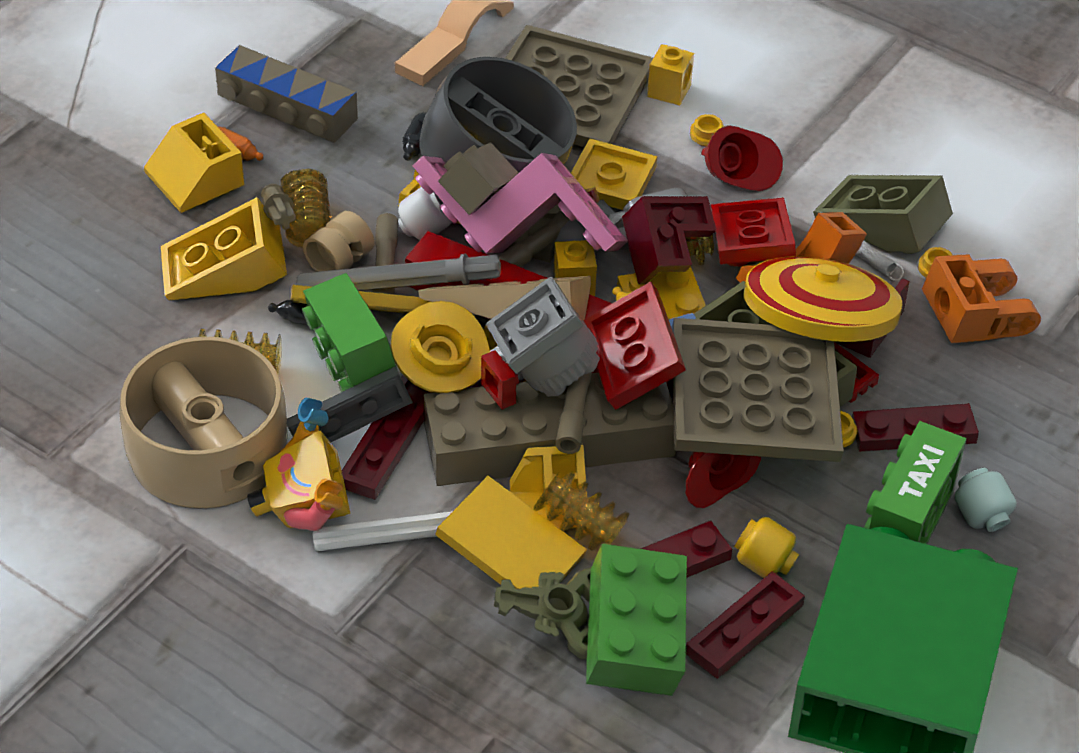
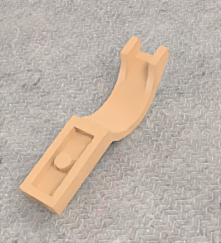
(447, 39)

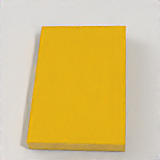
(508, 537)

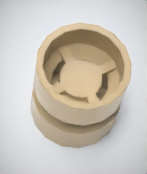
(339, 243)

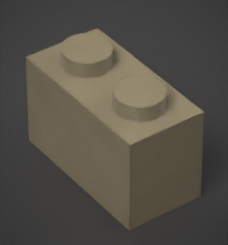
(476, 176)

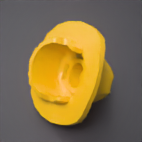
(439, 347)

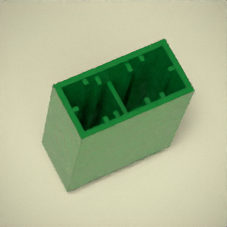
(902, 647)

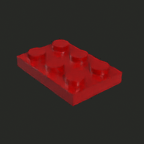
(752, 231)
(634, 345)

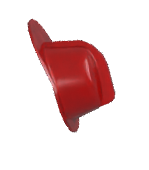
(743, 158)
(717, 475)

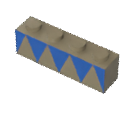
(286, 93)

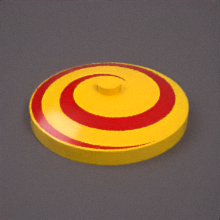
(822, 299)

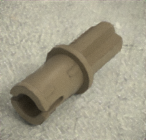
(278, 205)

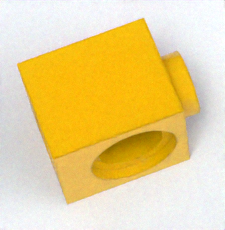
(670, 74)
(575, 260)

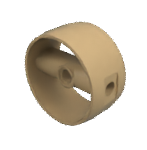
(184, 385)

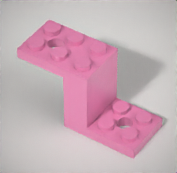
(522, 204)

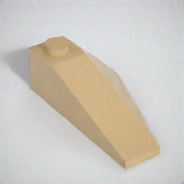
(493, 299)

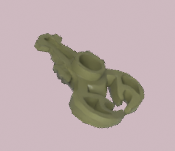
(552, 606)

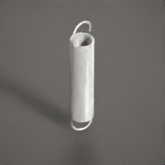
(878, 260)

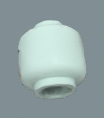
(985, 499)

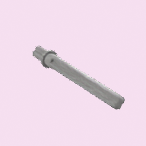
(412, 274)

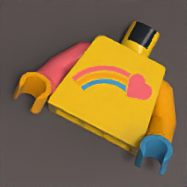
(304, 477)

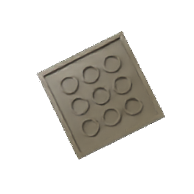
(594, 78)
(755, 392)

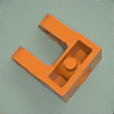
(965, 304)

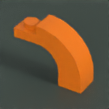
(830, 237)

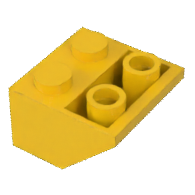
(195, 163)

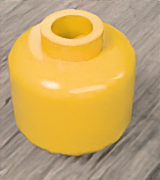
(766, 547)

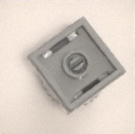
(545, 339)

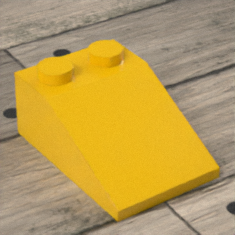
(225, 255)

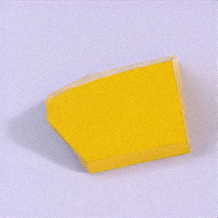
(538, 470)

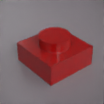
(499, 379)

